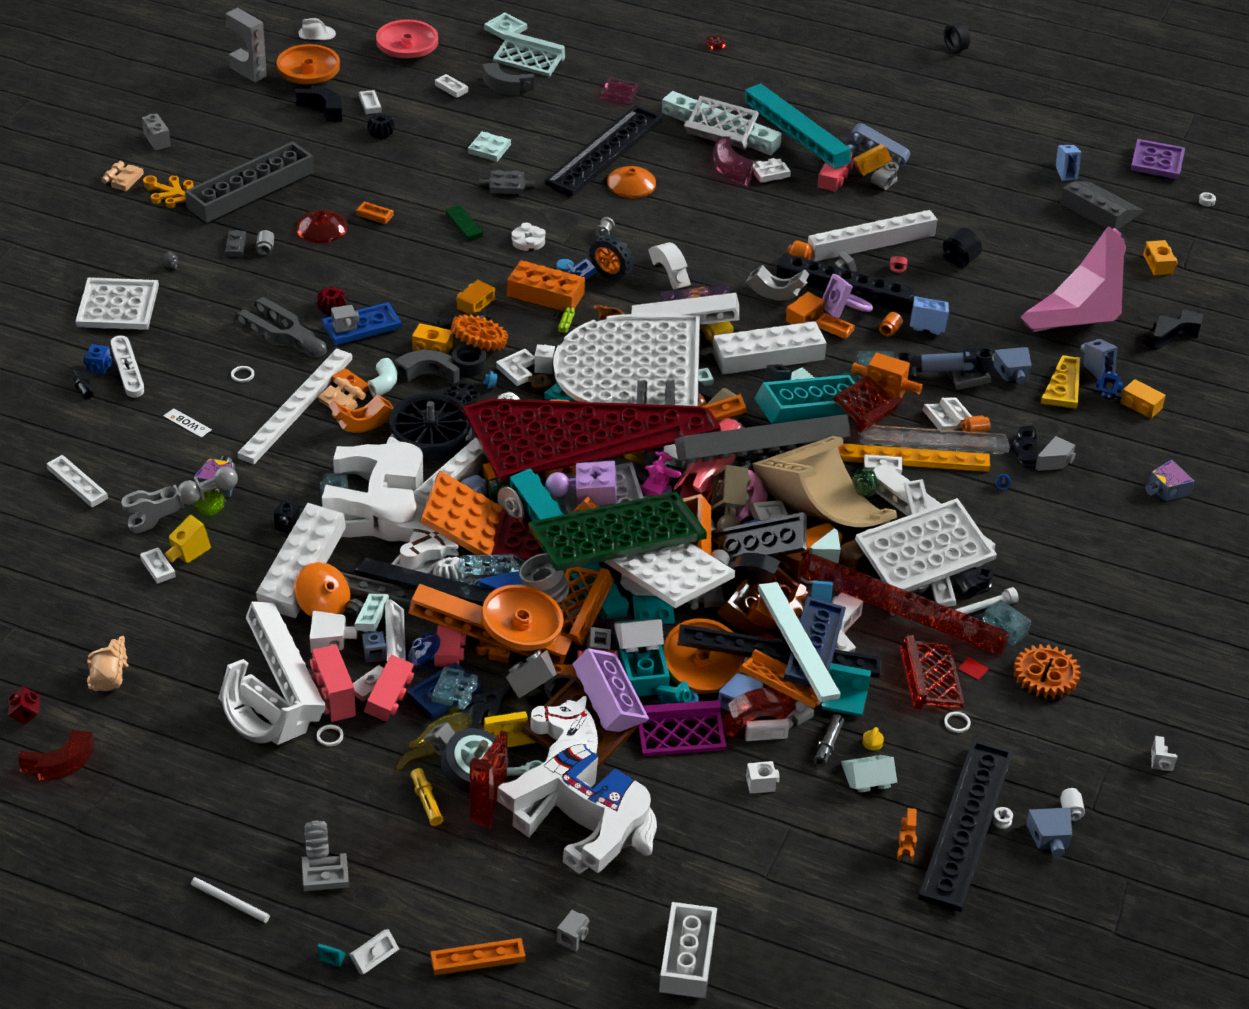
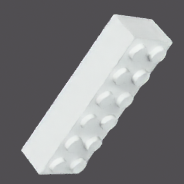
(769, 346)
(309, 542)

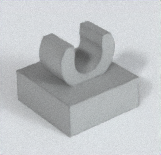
(846, 262)

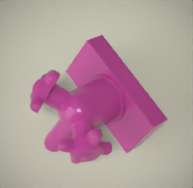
(659, 476)

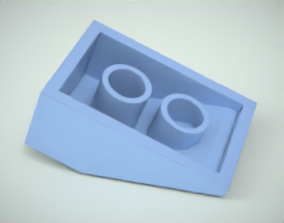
(929, 315)

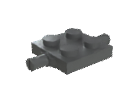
(506, 182)

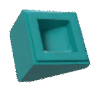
(330, 955)

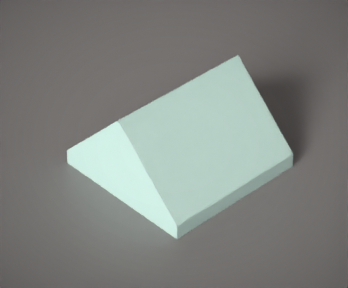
(827, 546)

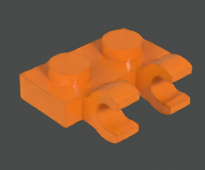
(907, 838)

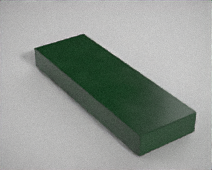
(464, 223)

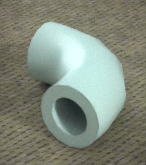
(386, 379)

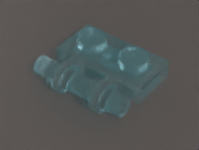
(448, 688)

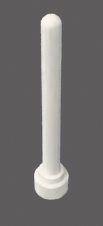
(1008, 596)

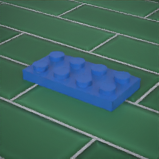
(371, 322)

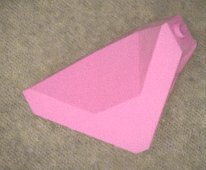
(1089, 293)

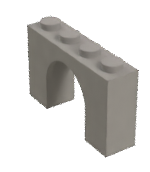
(250, 64)

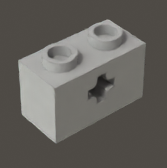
(156, 131)

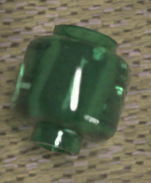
(865, 482)

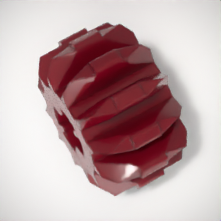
(330, 298)

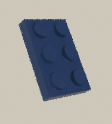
(422, 694)

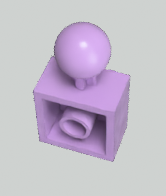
(592, 479)

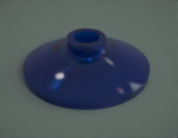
(423, 649)

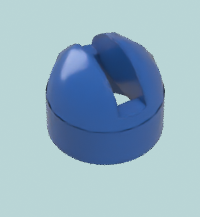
(999, 481)

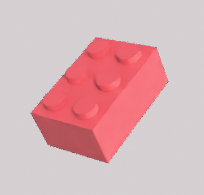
(333, 683)

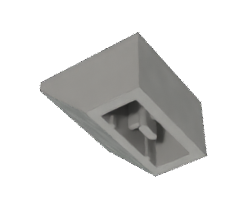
(533, 673)

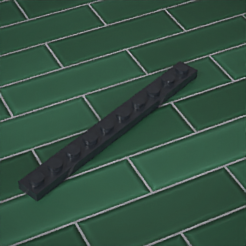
(745, 645)

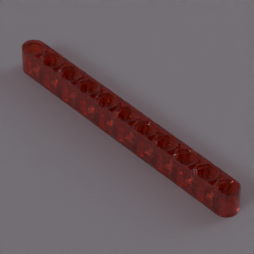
(906, 604)

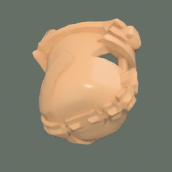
(107, 666)

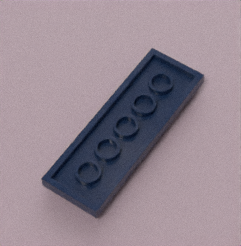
(822, 625)

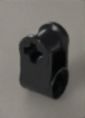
(974, 581)

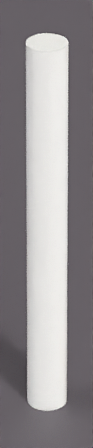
(225, 897)

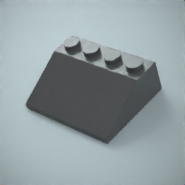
(1098, 204)

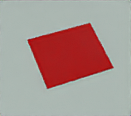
(973, 668)

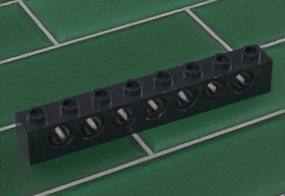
(867, 287)

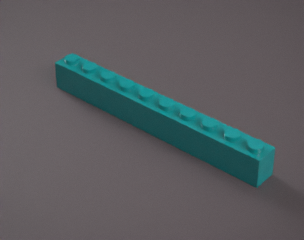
(798, 126)
(540, 505)

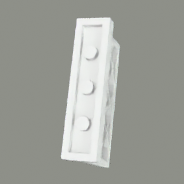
(714, 133)

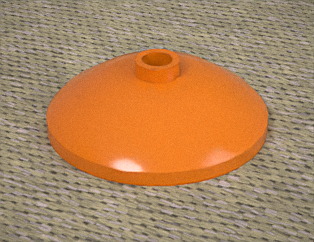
(631, 182)
(312, 589)

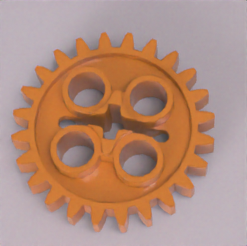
(479, 332)
(1061, 676)

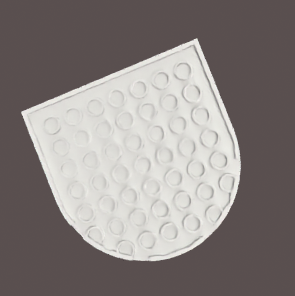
(610, 355)

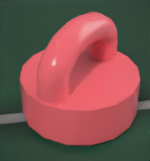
(899, 262)

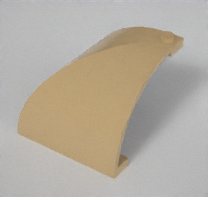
(818, 484)

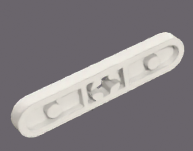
(124, 355)

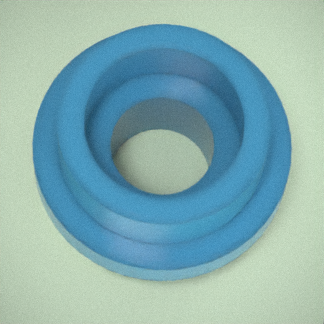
(490, 380)

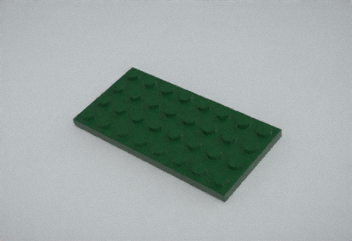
(617, 531)

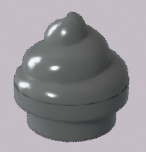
(169, 261)

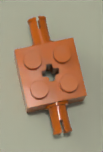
(889, 374)

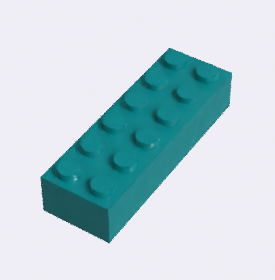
(802, 398)

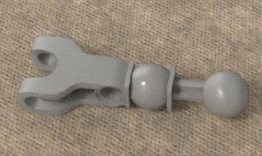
(157, 504)

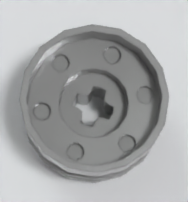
(541, 575)

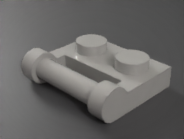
(325, 872)

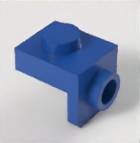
(583, 269)

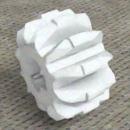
(448, 568)

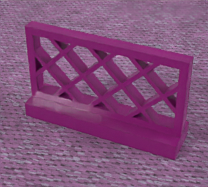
(678, 714)

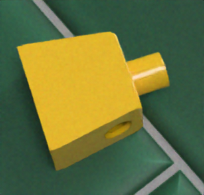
(188, 541)

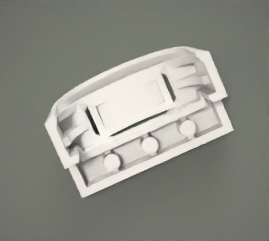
(255, 694)

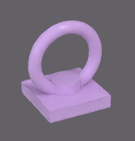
(838, 295)

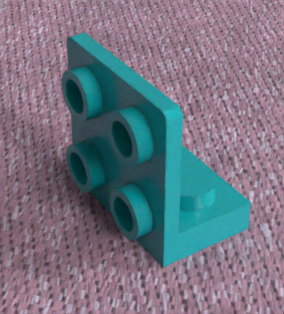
(652, 607)
(853, 689)

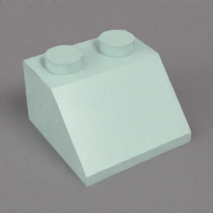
(870, 772)

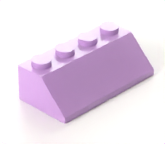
(609, 690)

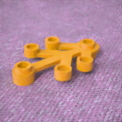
(150, 183)

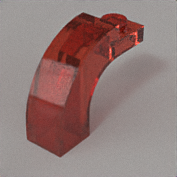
(755, 704)
(60, 762)

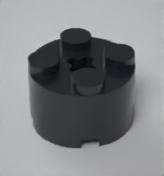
(961, 247)

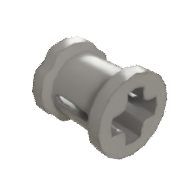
(605, 226)

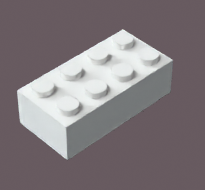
(688, 950)

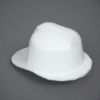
(315, 29)

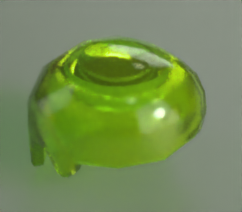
(212, 504)

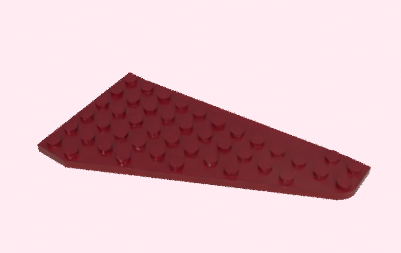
(563, 433)

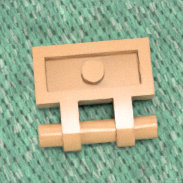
(125, 178)
(337, 394)

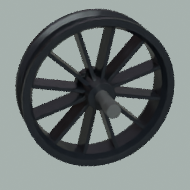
(431, 425)

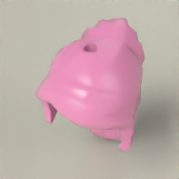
(756, 493)

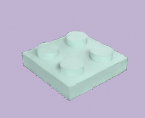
(503, 23)
(489, 146)

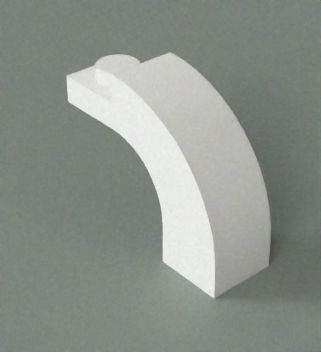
(674, 263)

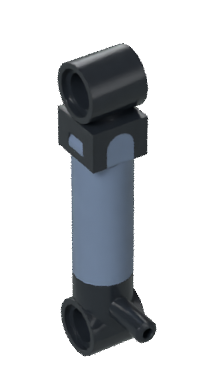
(969, 361)

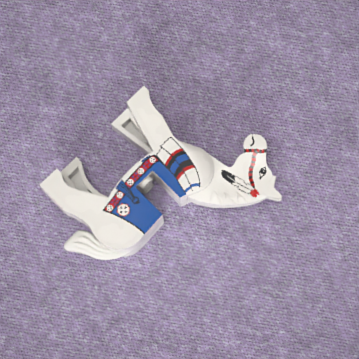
(614, 809)

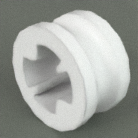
(1002, 812)

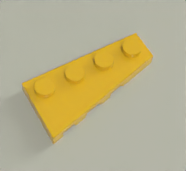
(1064, 384)

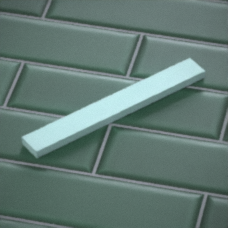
(799, 642)

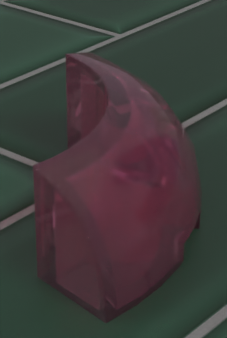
(731, 163)

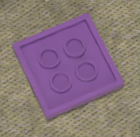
(1157, 159)

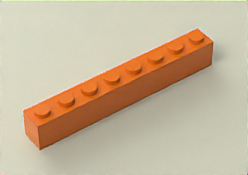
(466, 618)

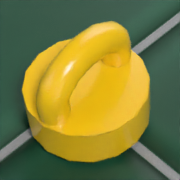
(873, 739)

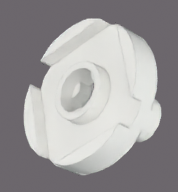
(528, 237)

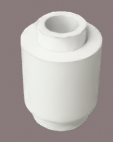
(1072, 799)

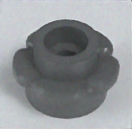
(354, 607)

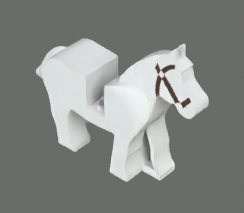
(389, 505)

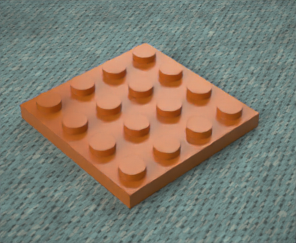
(461, 515)

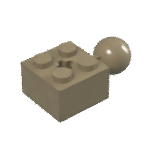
(729, 493)

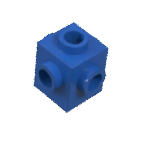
(97, 359)
(1109, 377)

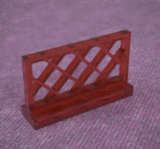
(876, 412)
(916, 673)
(485, 779)

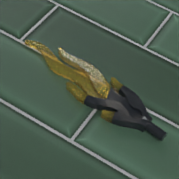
(481, 705)

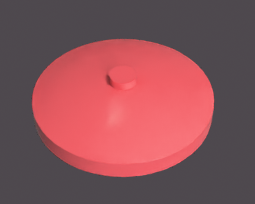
(407, 39)

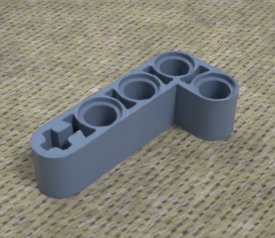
(868, 138)

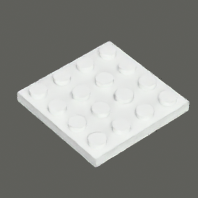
(117, 303)

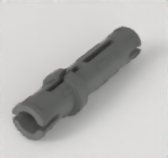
(826, 746)

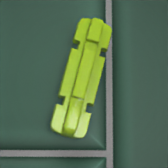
(566, 320)

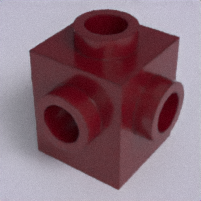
(23, 705)

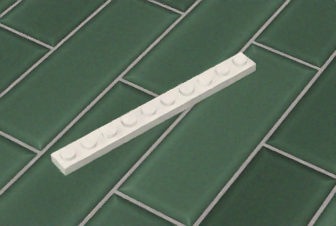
(294, 407)

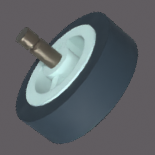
(460, 752)

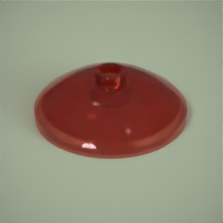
(321, 226)

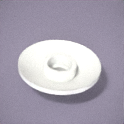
(511, 502)

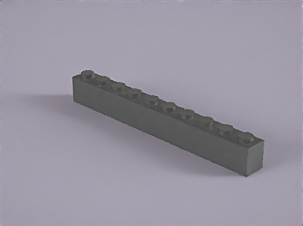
(759, 438)

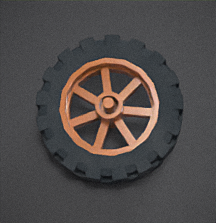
(607, 253)

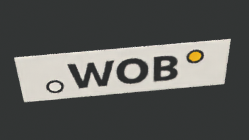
(187, 422)

